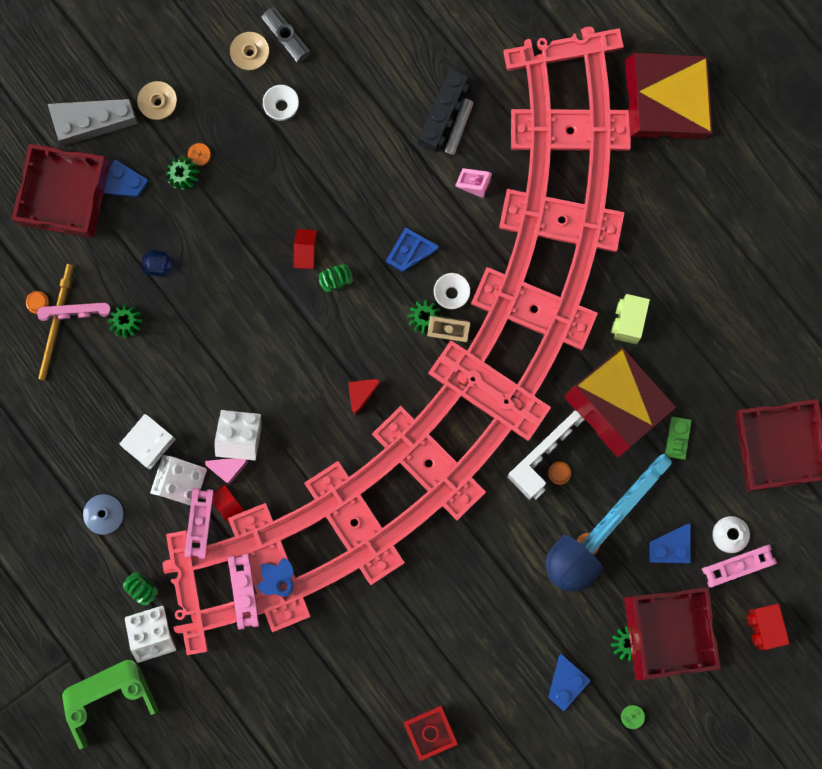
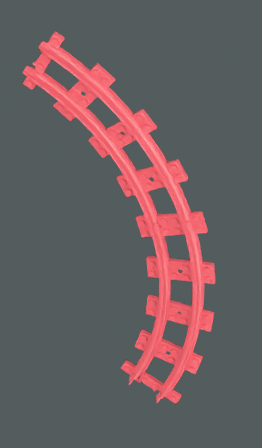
(505, 299)

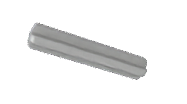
(459, 126)

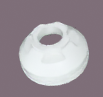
(280, 93)
(454, 281)
(720, 534)

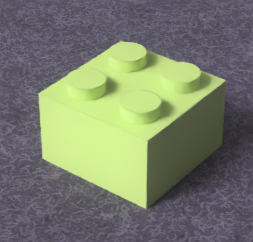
(631, 319)

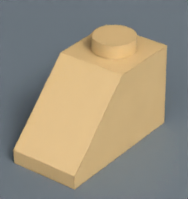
(448, 328)

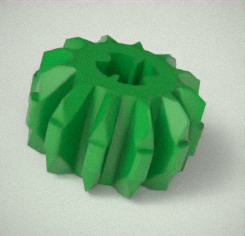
(176, 172)
(335, 278)
(417, 314)
(125, 328)
(140, 588)
(621, 648)

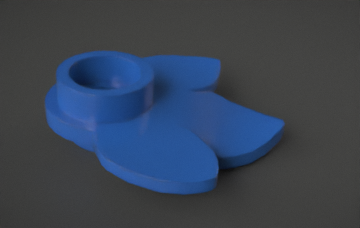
(274, 576)

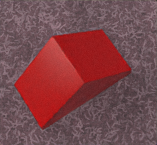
(304, 249)
(360, 392)
(226, 503)

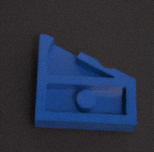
(124, 181)
(410, 250)
(671, 547)
(566, 683)

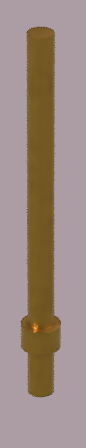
(65, 285)

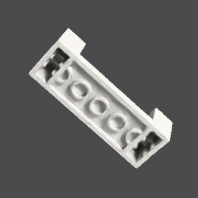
(524, 476)

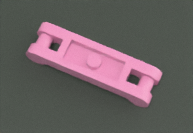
(81, 310)
(198, 523)
(739, 566)
(243, 591)

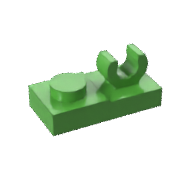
(678, 438)

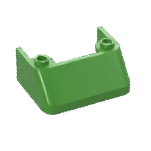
(122, 675)

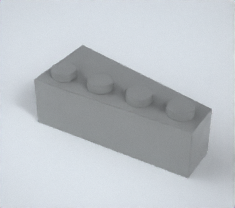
(90, 119)

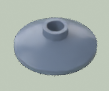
(110, 521)

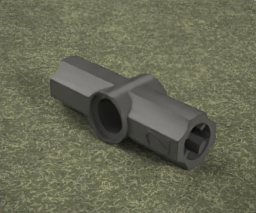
(278, 26)

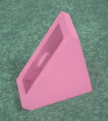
(474, 181)
(227, 468)

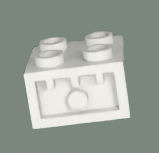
(147, 441)
(177, 479)
(149, 634)

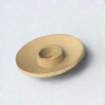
(249, 42)
(157, 91)

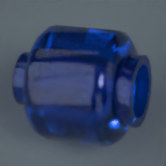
(156, 263)

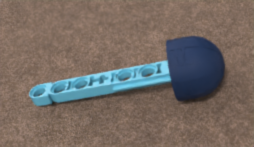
(572, 564)

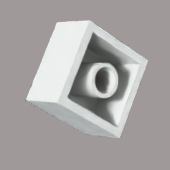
(238, 435)

